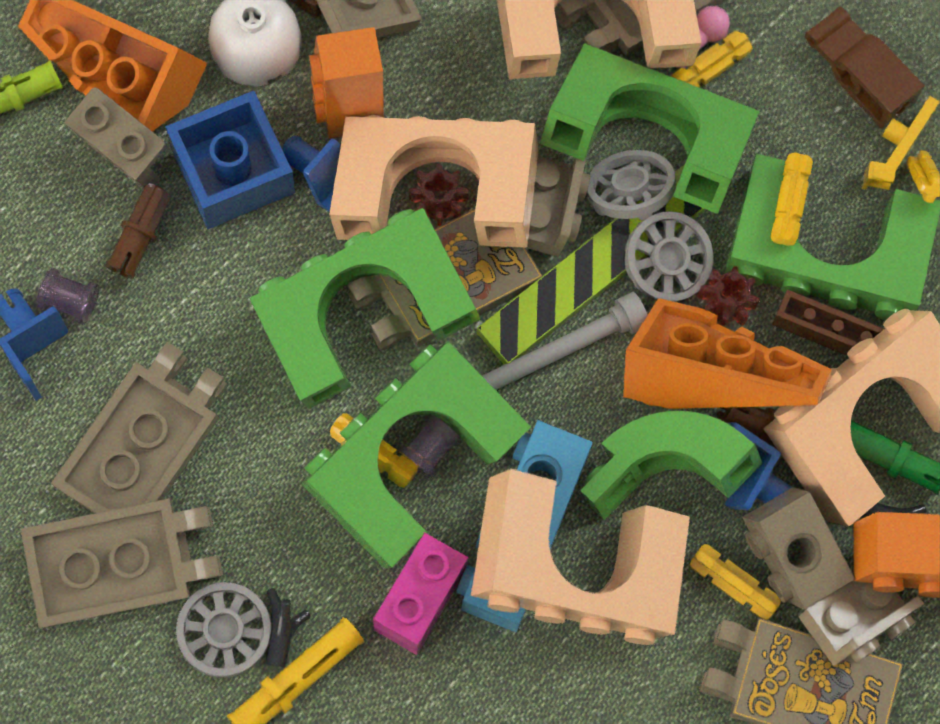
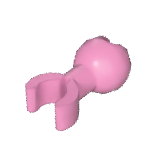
(712, 24)

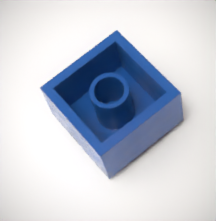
(230, 159)

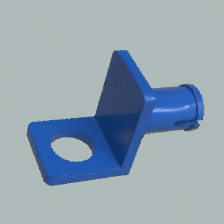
(316, 165)
(28, 333)
(762, 482)

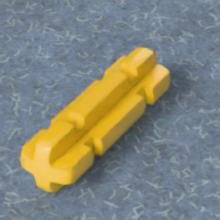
(715, 60)
(925, 175)
(791, 199)
(399, 469)
(735, 582)

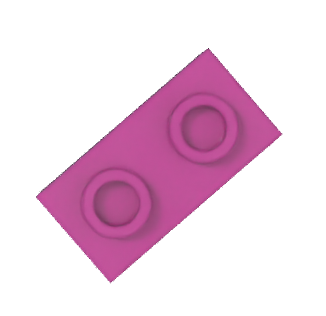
(420, 593)

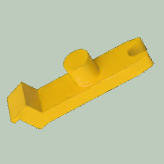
(883, 174)

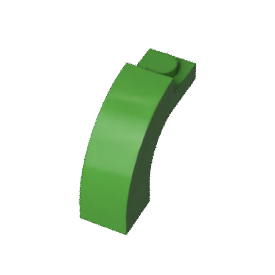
(667, 443)

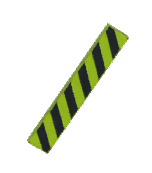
(570, 285)

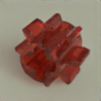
(443, 181)
(729, 285)

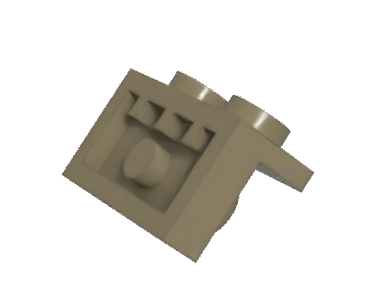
(117, 136)
(554, 204)
(853, 619)

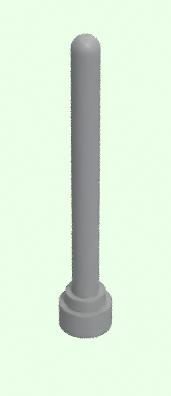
(625, 316)

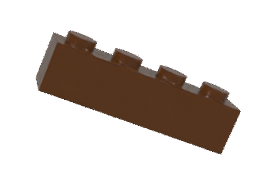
(822, 323)

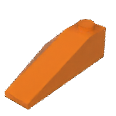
(126, 64)
(694, 362)

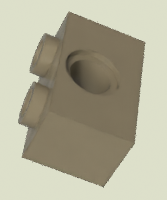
(819, 566)

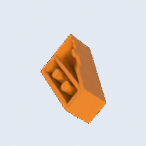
(898, 552)

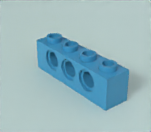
(564, 459)

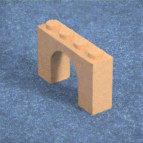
(533, 45)
(383, 150)
(818, 437)
(519, 572)

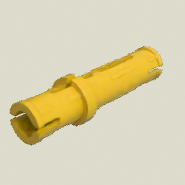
(298, 676)

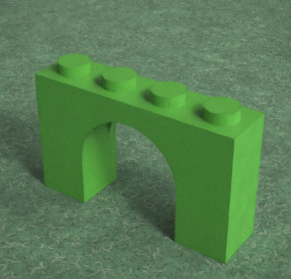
(612, 88)
(881, 283)
(297, 307)
(349, 477)

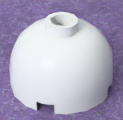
(254, 40)

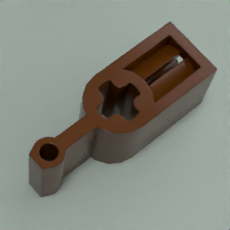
(865, 67)

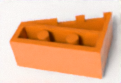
(346, 78)

